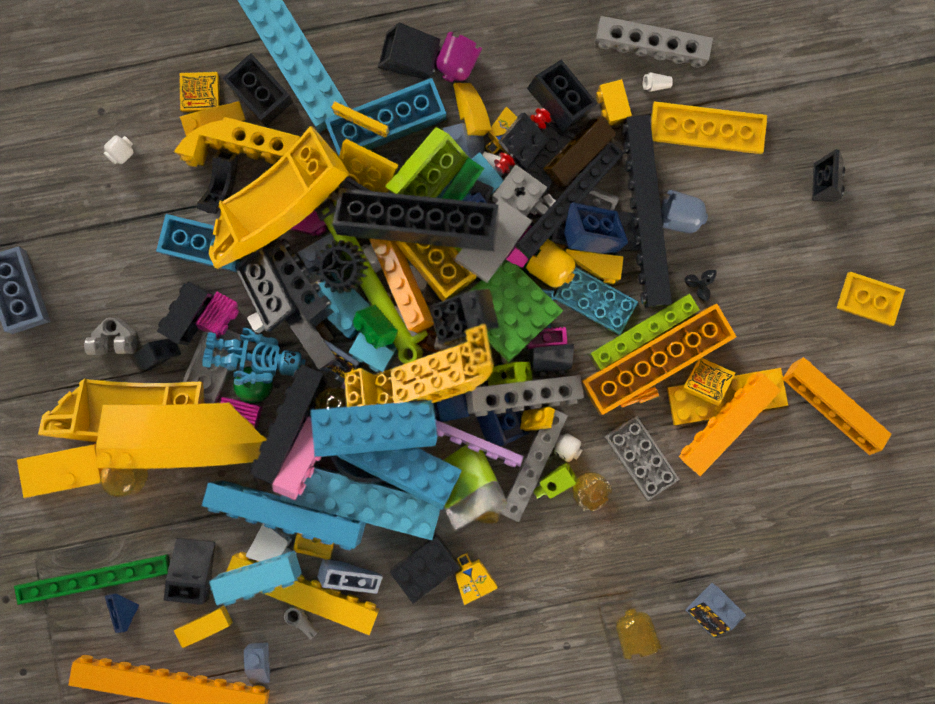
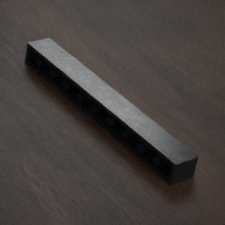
(647, 212)

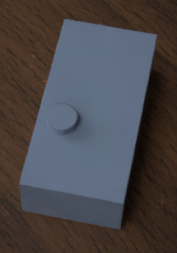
(19, 293)

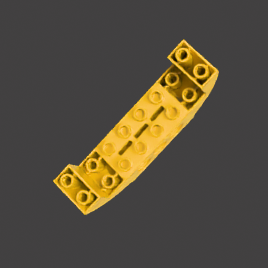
(237, 138)
(428, 378)

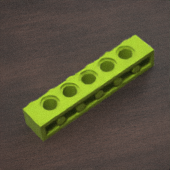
(643, 332)

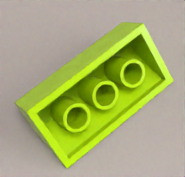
(429, 167)

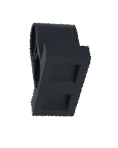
(156, 353)

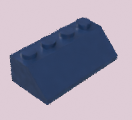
(501, 427)

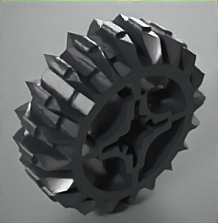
(347, 281)

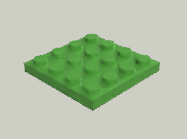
(520, 308)

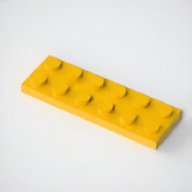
(708, 127)
(690, 408)

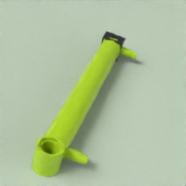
(376, 292)

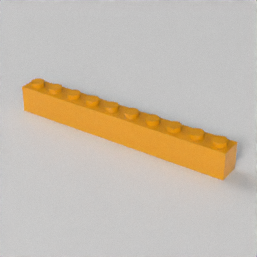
(160, 684)

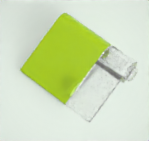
(474, 490)

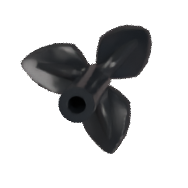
(706, 278)

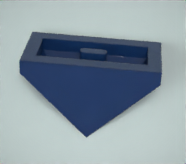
(121, 611)

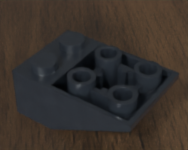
(463, 313)
(190, 571)

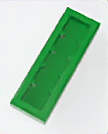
(463, 180)

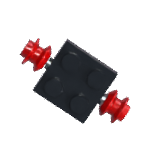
(523, 140)

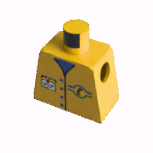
(500, 126)
(473, 579)

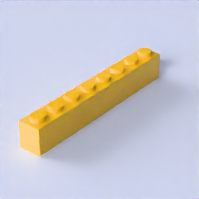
(320, 600)

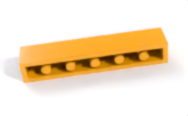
(403, 285)
(837, 406)
(729, 423)

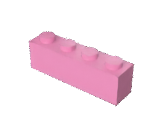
(297, 465)

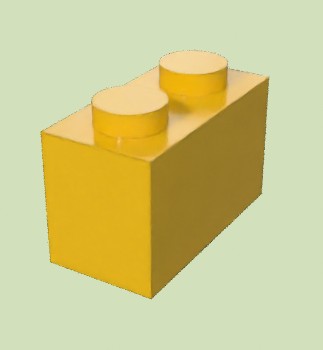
(613, 102)

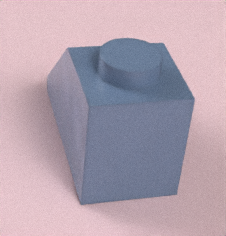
(257, 663)

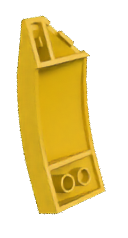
(277, 199)
(80, 411)
(175, 436)

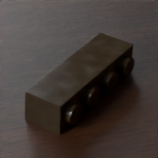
(579, 151)

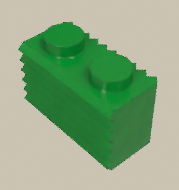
(375, 326)

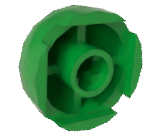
(250, 392)

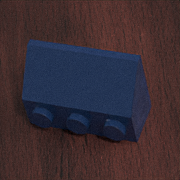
(594, 230)
(451, 408)

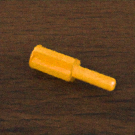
(642, 397)

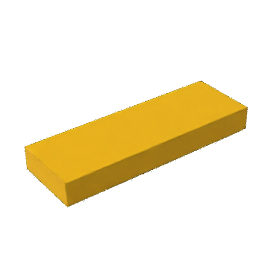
(360, 119)

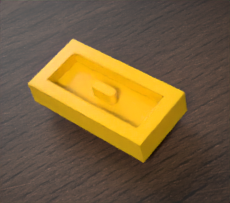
(537, 419)

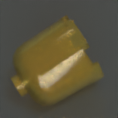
(128, 481)
(637, 634)

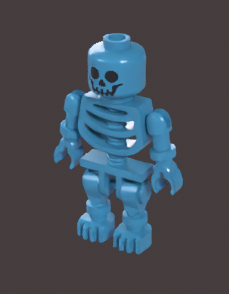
(286, 362)

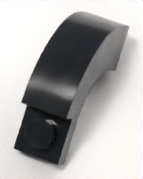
(222, 181)

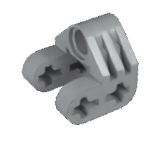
(123, 344)

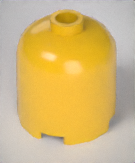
(552, 265)

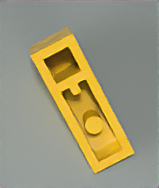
(195, 120)
(599, 265)

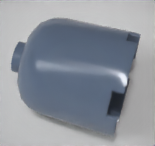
(683, 212)

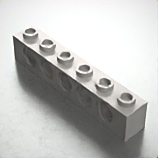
(644, 33)
(570, 385)
(532, 467)

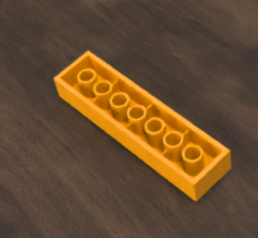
(658, 359)

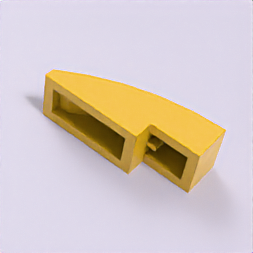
(472, 109)
(203, 627)

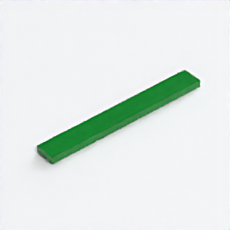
(92, 579)

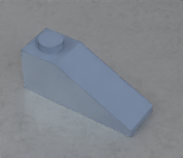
(348, 577)

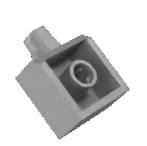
(532, 190)

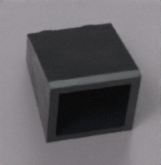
(409, 52)

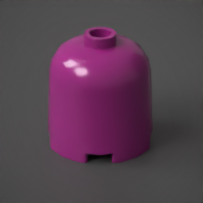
(457, 57)

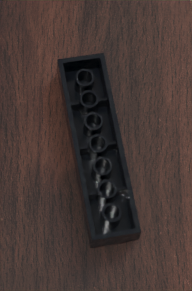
(416, 219)

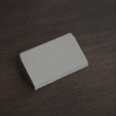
(600, 199)

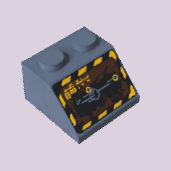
(344, 364)
(715, 611)

